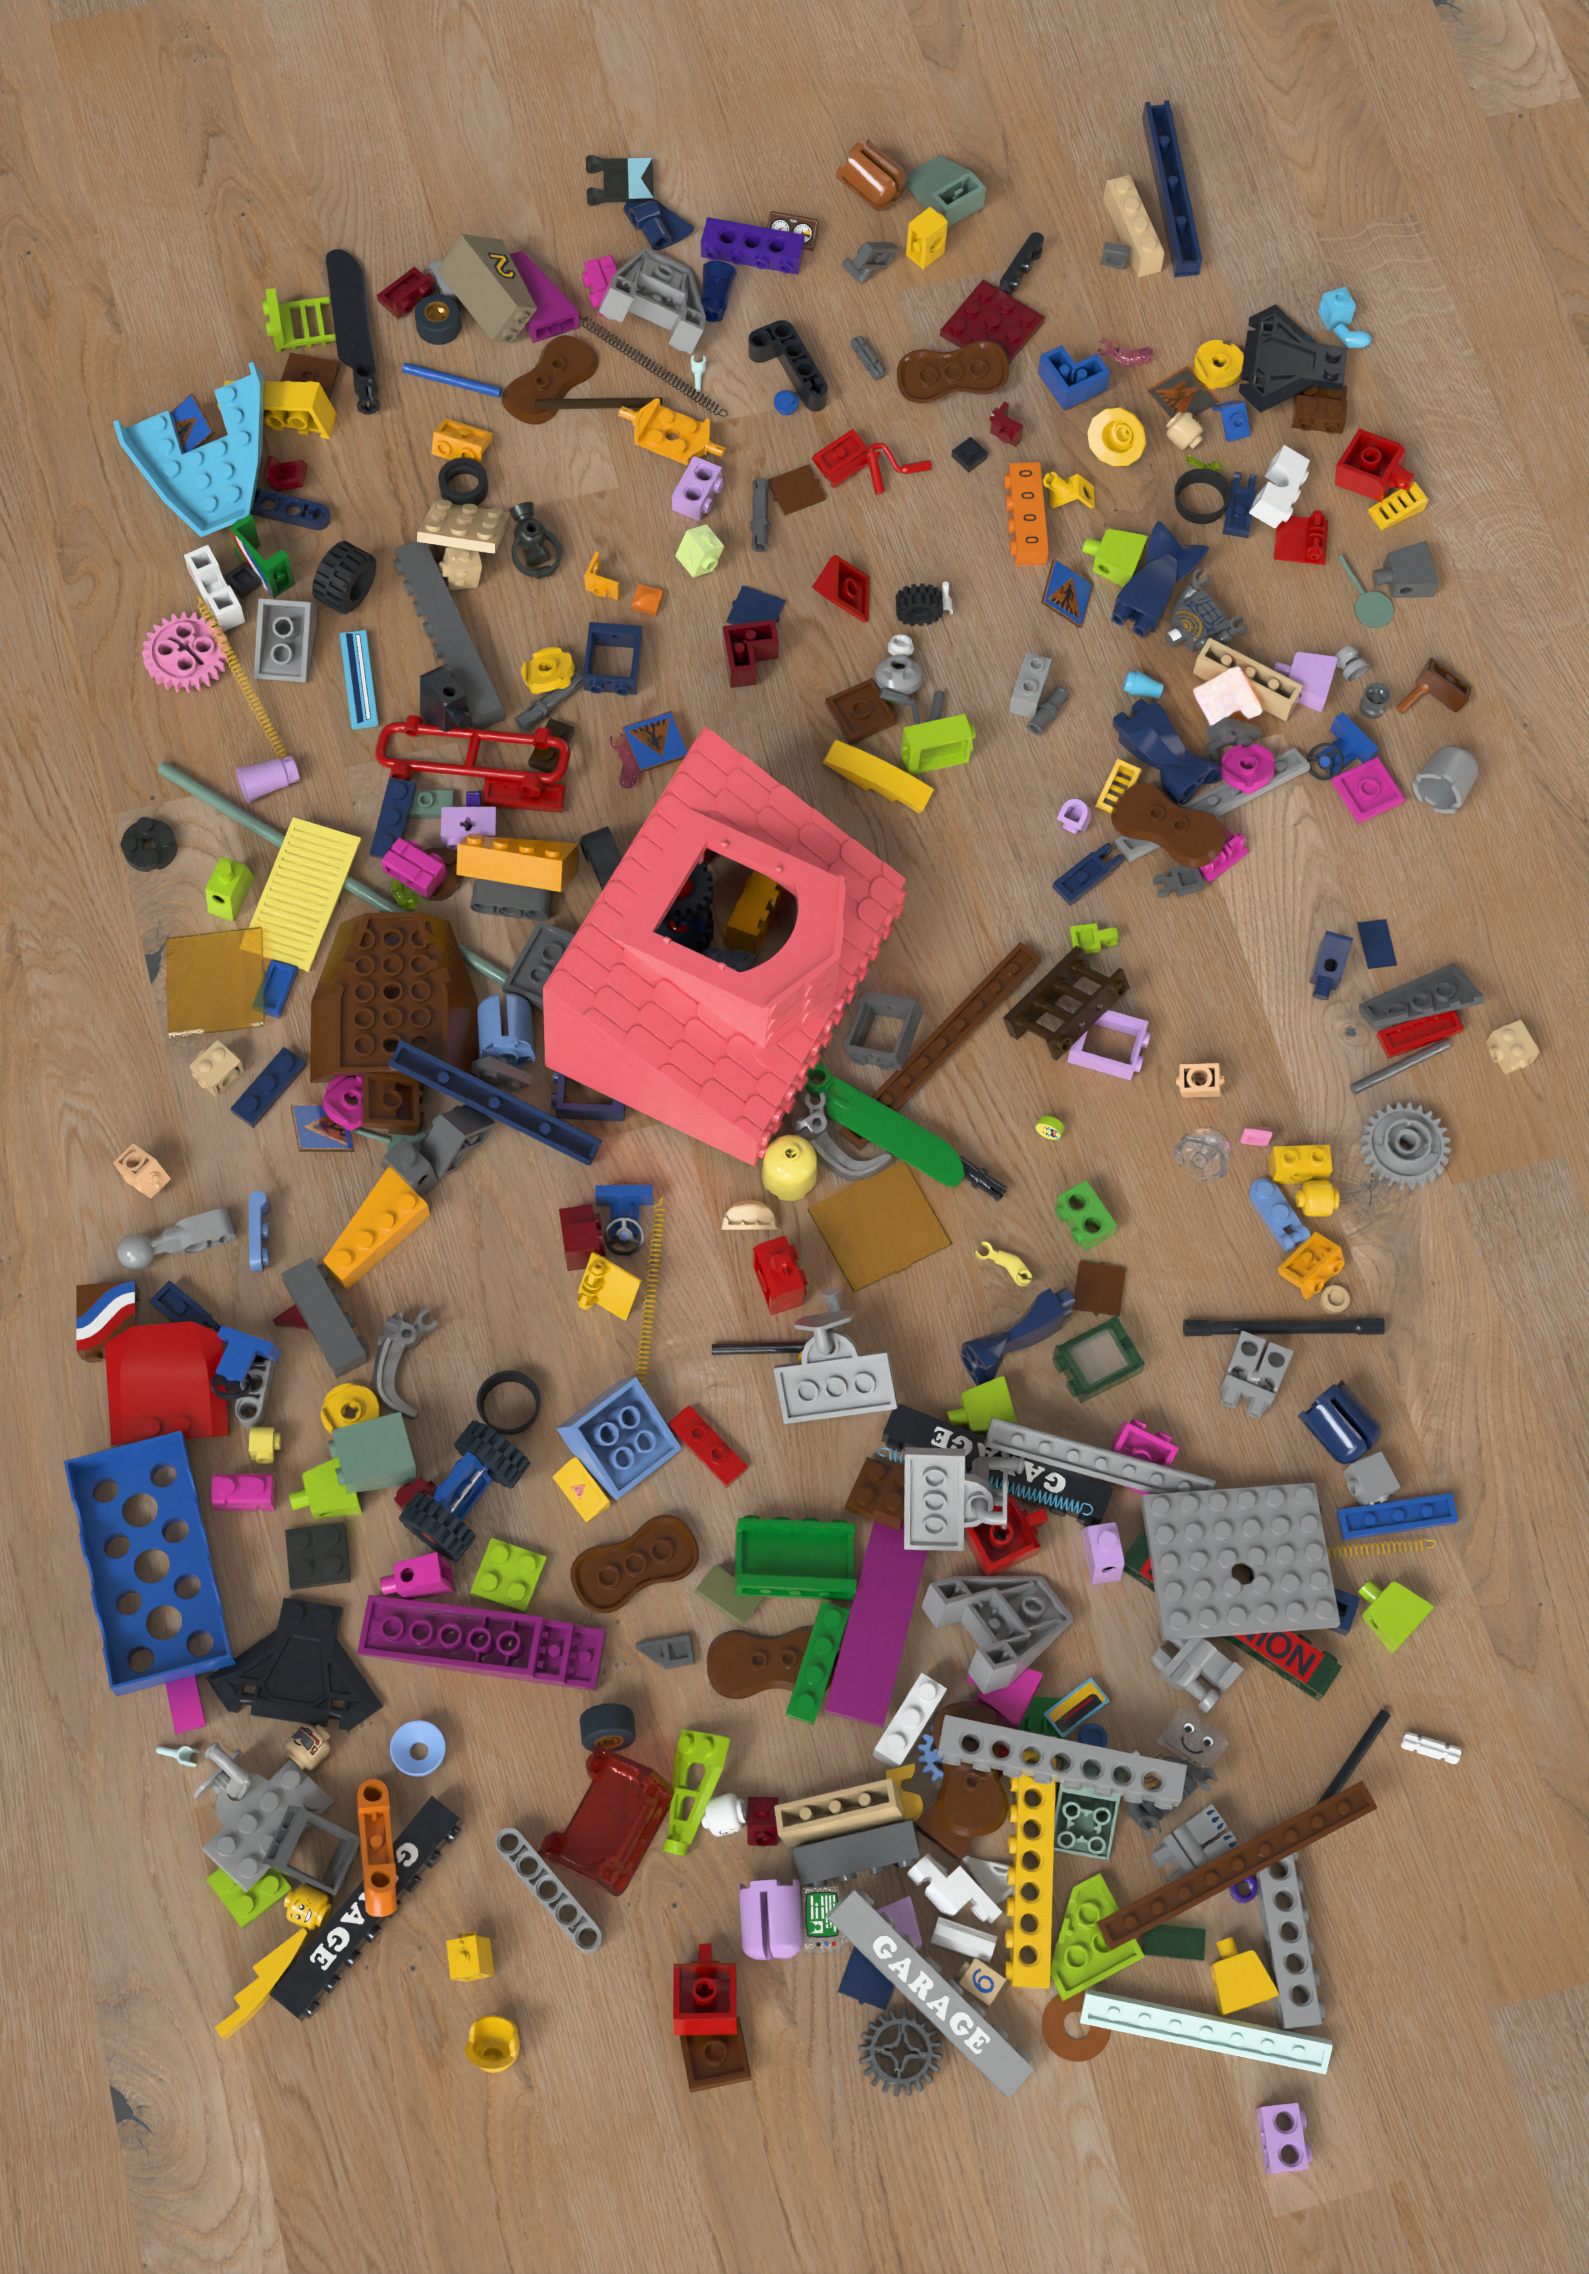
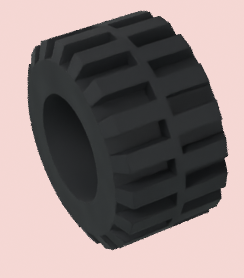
(344, 577)

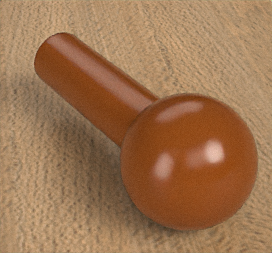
(1412, 697)

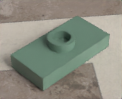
(429, 803)

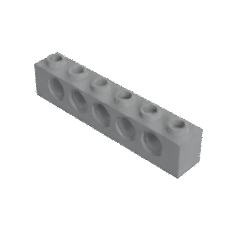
(1289, 2013)

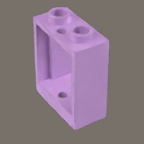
(1120, 1023)

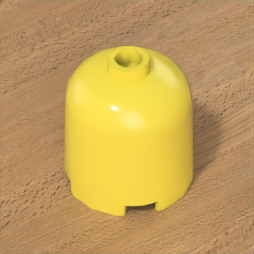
(790, 1176)

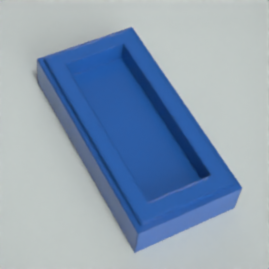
(277, 987)

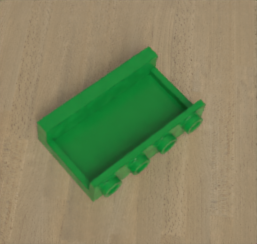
(794, 1558)

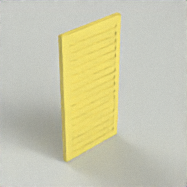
(303, 891)

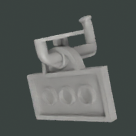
(837, 1380)
(946, 1500)
(253, 1811)

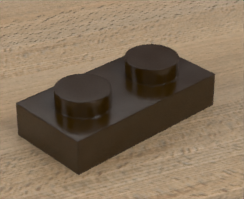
(547, 759)

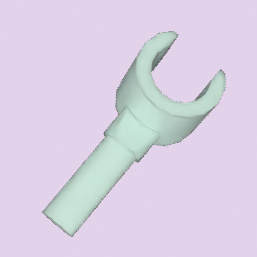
(698, 369)
(182, 1754)

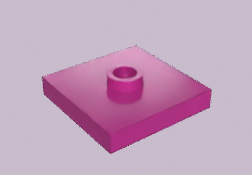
(1367, 790)

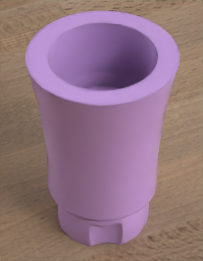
(266, 777)

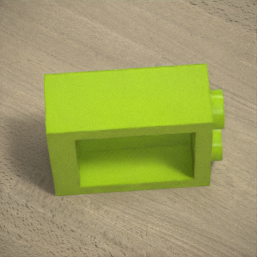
(937, 744)

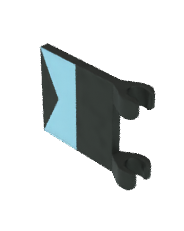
(623, 180)

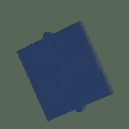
(754, 607)
(865, 1982)

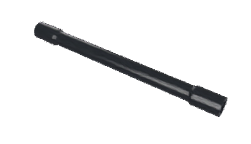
(1357, 1326)

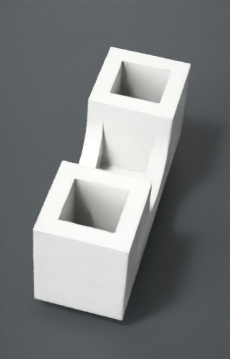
(1275, 501)
(213, 589)
(909, 1721)

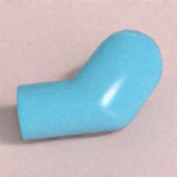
(1352, 339)

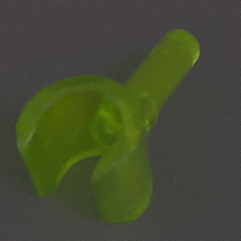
(1215, 466)

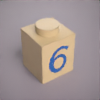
(980, 1982)

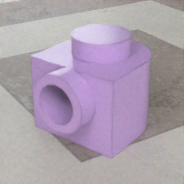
(1075, 816)

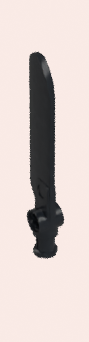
(353, 326)

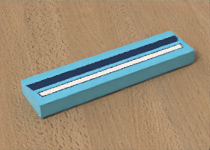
(359, 679)

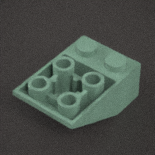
(947, 189)
(1085, 1820)

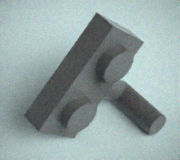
(869, 257)
(1230, 732)
(496, 1071)

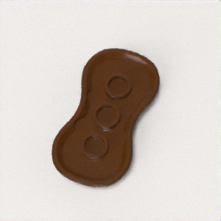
(560, 368)
(931, 374)
(1186, 834)
(612, 1574)
(750, 1663)
(970, 1799)

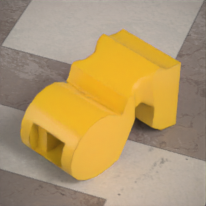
(911, 1802)

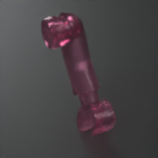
(1127, 358)
(629, 769)

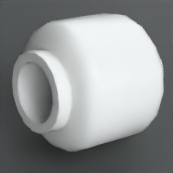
(725, 1815)

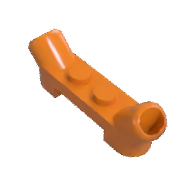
(376, 1848)

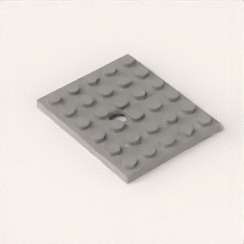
(1205, 1533)

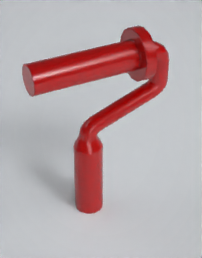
(874, 467)

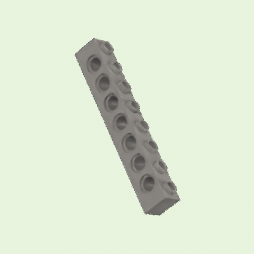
(1169, 1774)

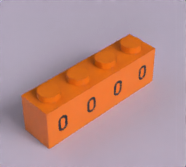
(1027, 513)

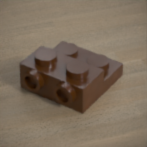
(1320, 410)
(391, 1103)
(879, 1493)

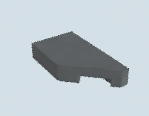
(669, 1651)

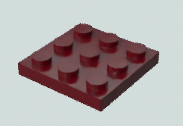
(992, 317)

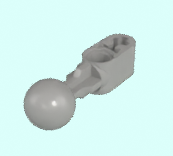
(188, 1235)

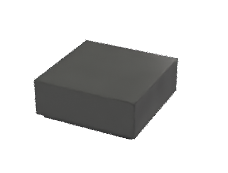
(1115, 255)

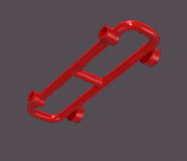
(530, 781)

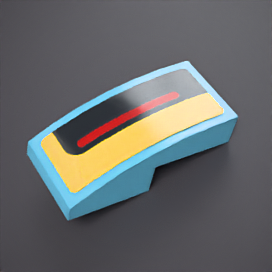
(1076, 1707)

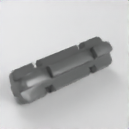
(868, 357)

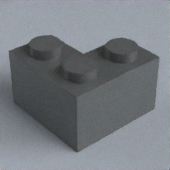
(453, 1136)

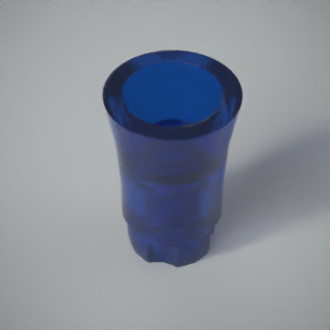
(716, 288)

